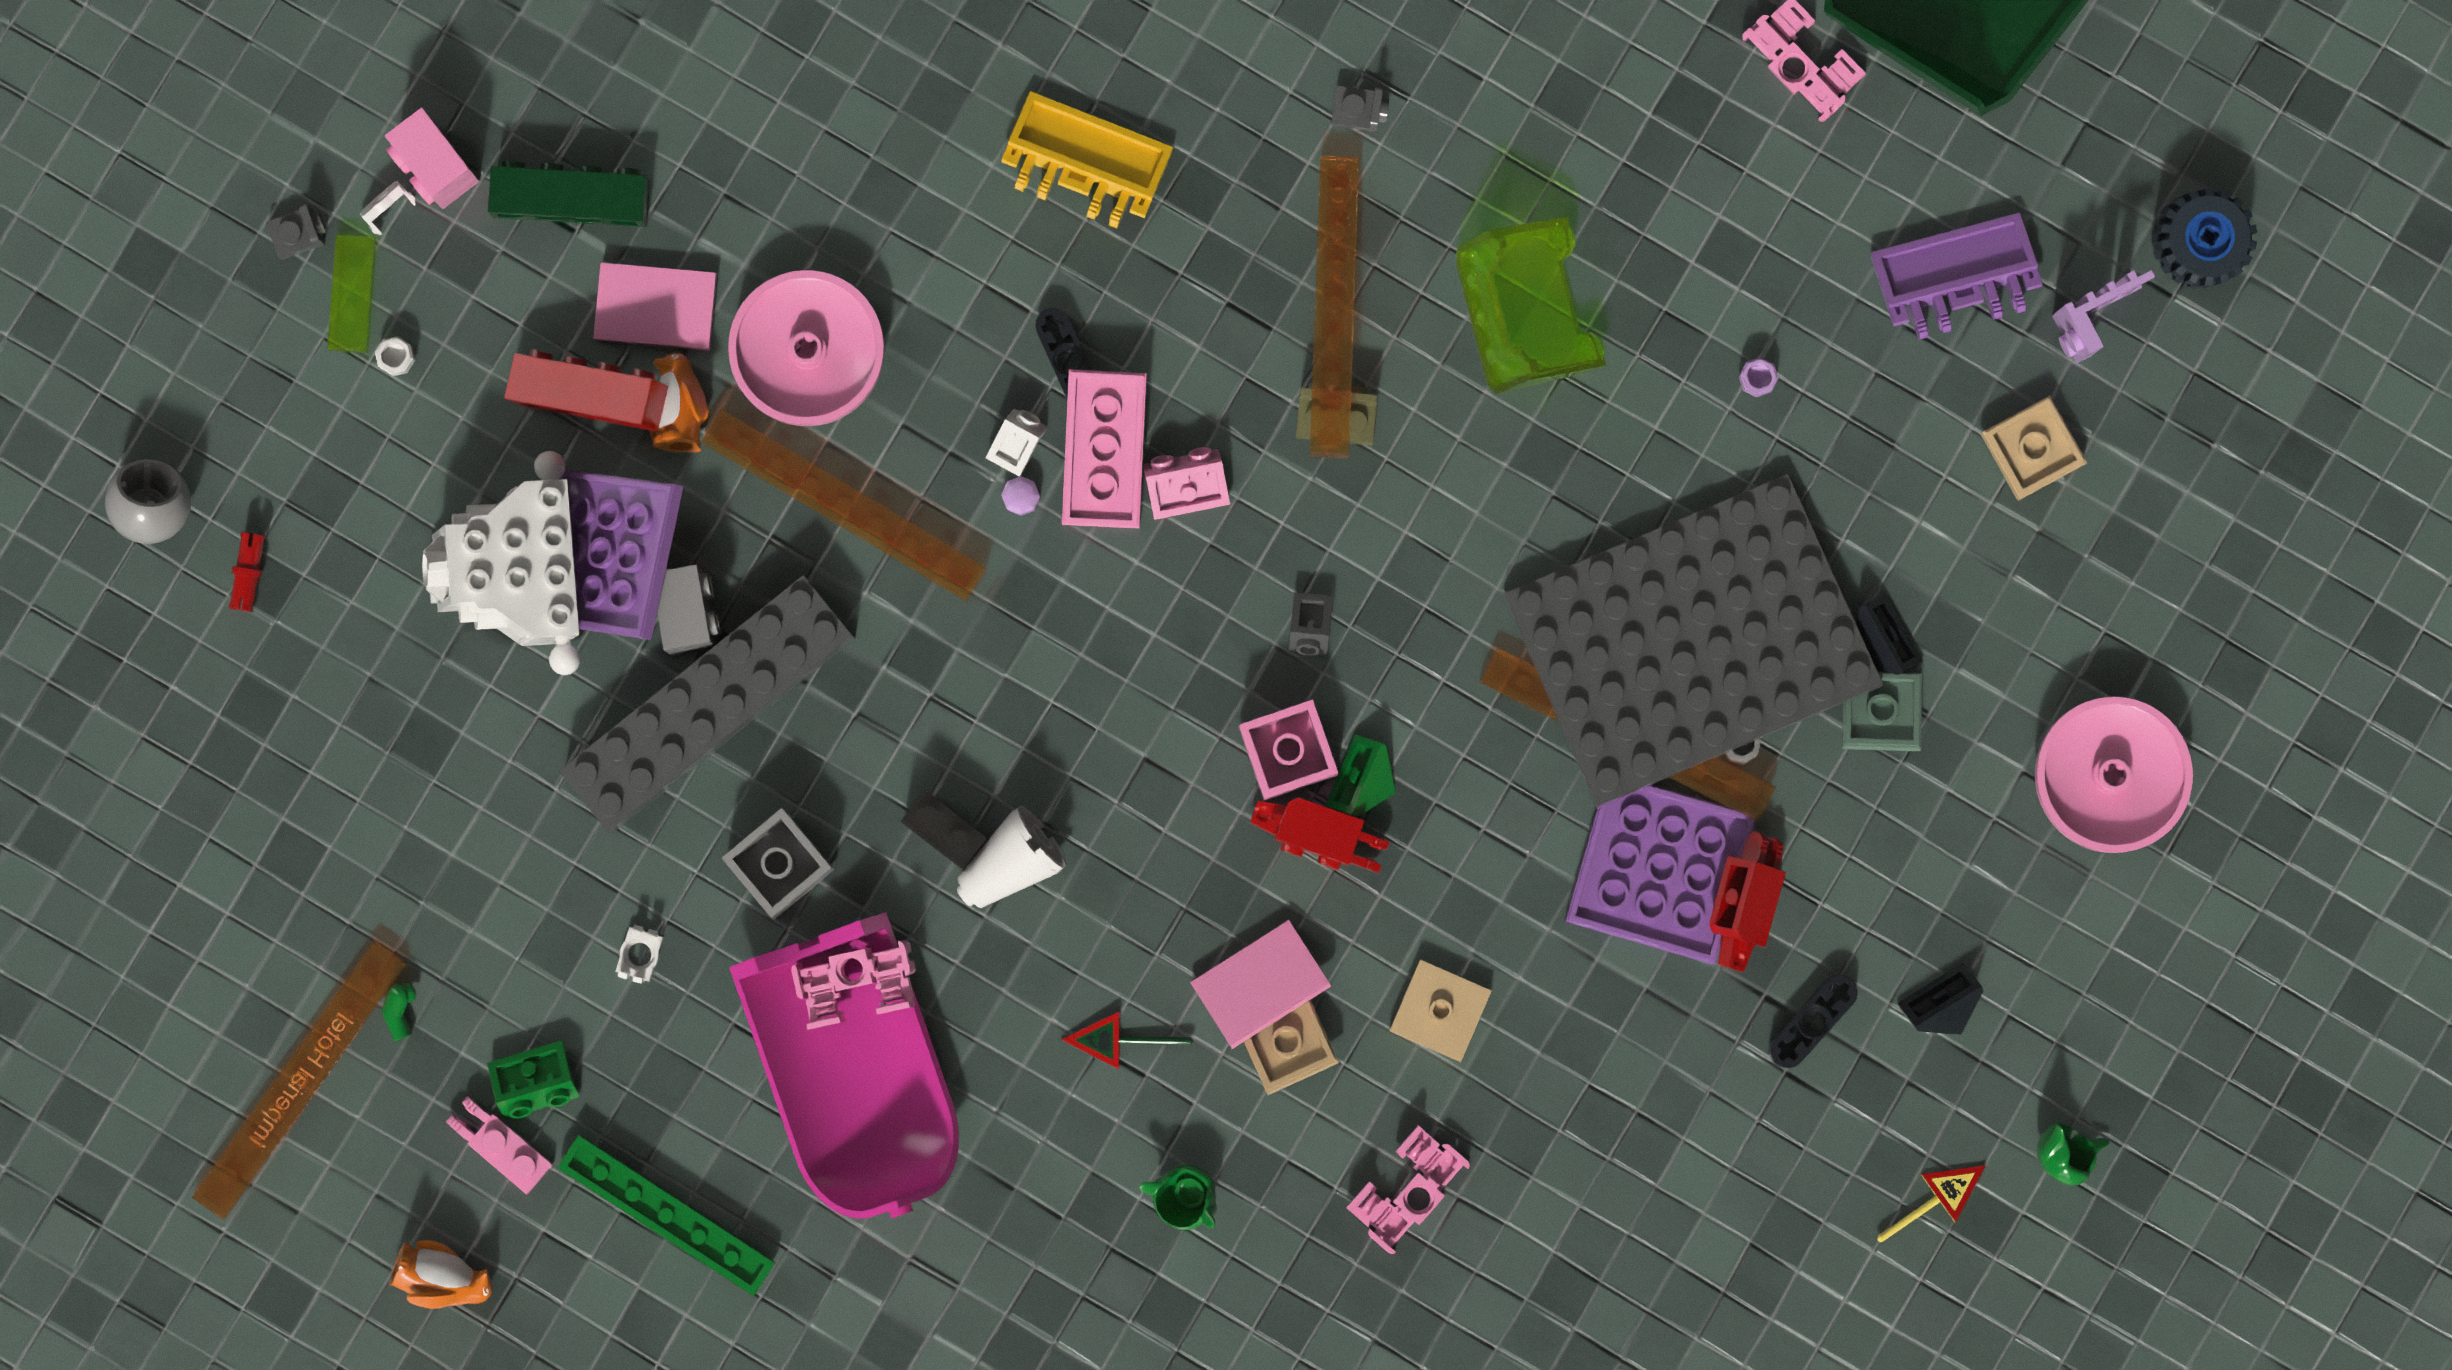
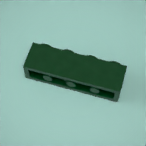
(568, 196)

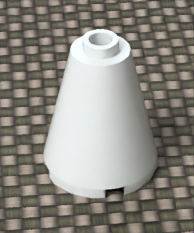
(1010, 860)

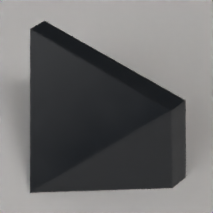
(1886, 636)
(1944, 1003)

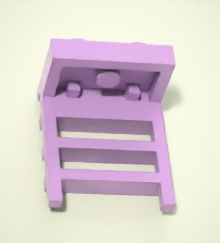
(2078, 334)

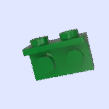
(532, 1080)

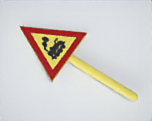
(1951, 1189)

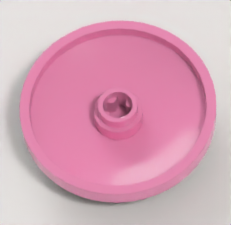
(806, 348)
(2113, 774)

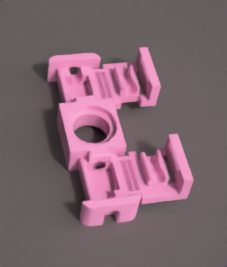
(1819, 89)
(823, 979)
(1394, 1221)

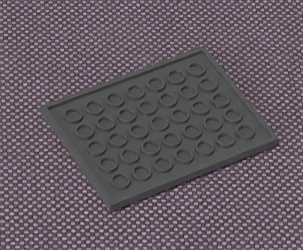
(1692, 640)

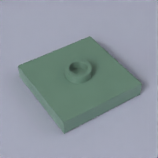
(1886, 716)

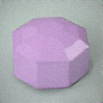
(1758, 377)
(1020, 496)

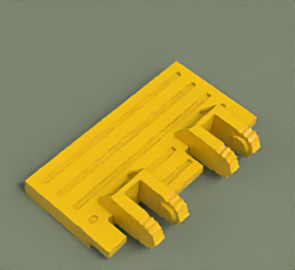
(1088, 153)

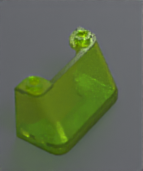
(1524, 305)

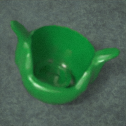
(2068, 1154)
(1184, 1197)

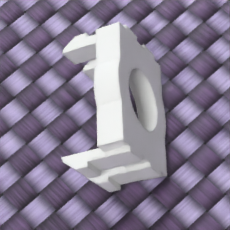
(382, 202)
(639, 973)

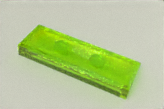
(351, 294)

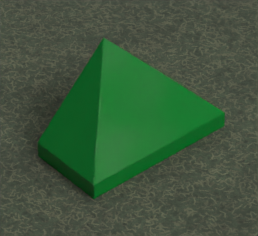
(1363, 778)

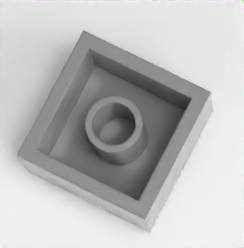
(686, 613)
(778, 863)

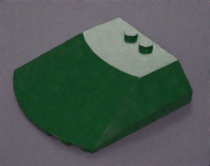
(1962, 47)

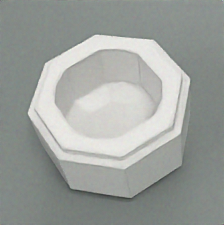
(395, 356)

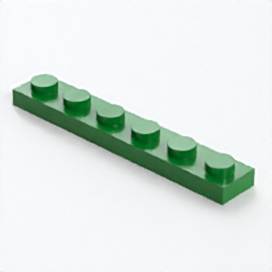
(666, 1215)

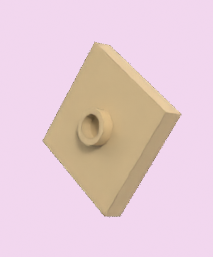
(2033, 448)
(1440, 1010)
(1291, 1049)

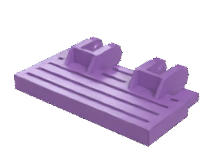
(1956, 267)

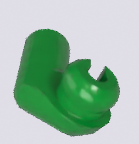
(394, 1009)

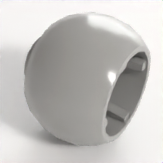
(147, 501)

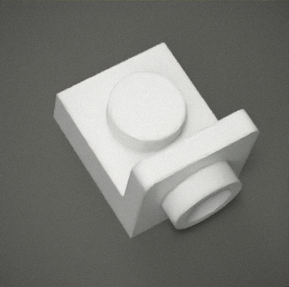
(1016, 441)

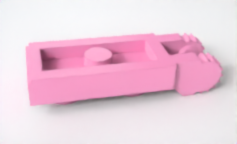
(503, 1147)

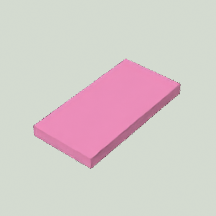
(1104, 448)

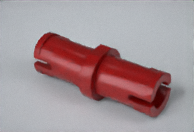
(247, 571)

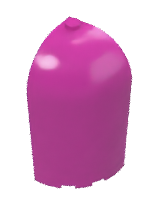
(856, 1094)

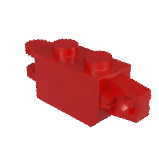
(1317, 830)
(1747, 899)

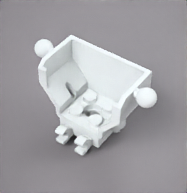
(513, 565)

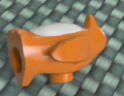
(683, 407)
(438, 1277)

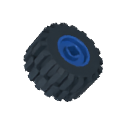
(2204, 238)

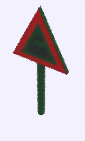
(1103, 1040)

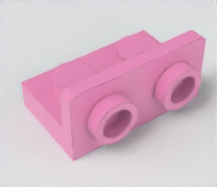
(1186, 483)

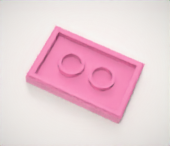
(655, 306)
(1260, 984)

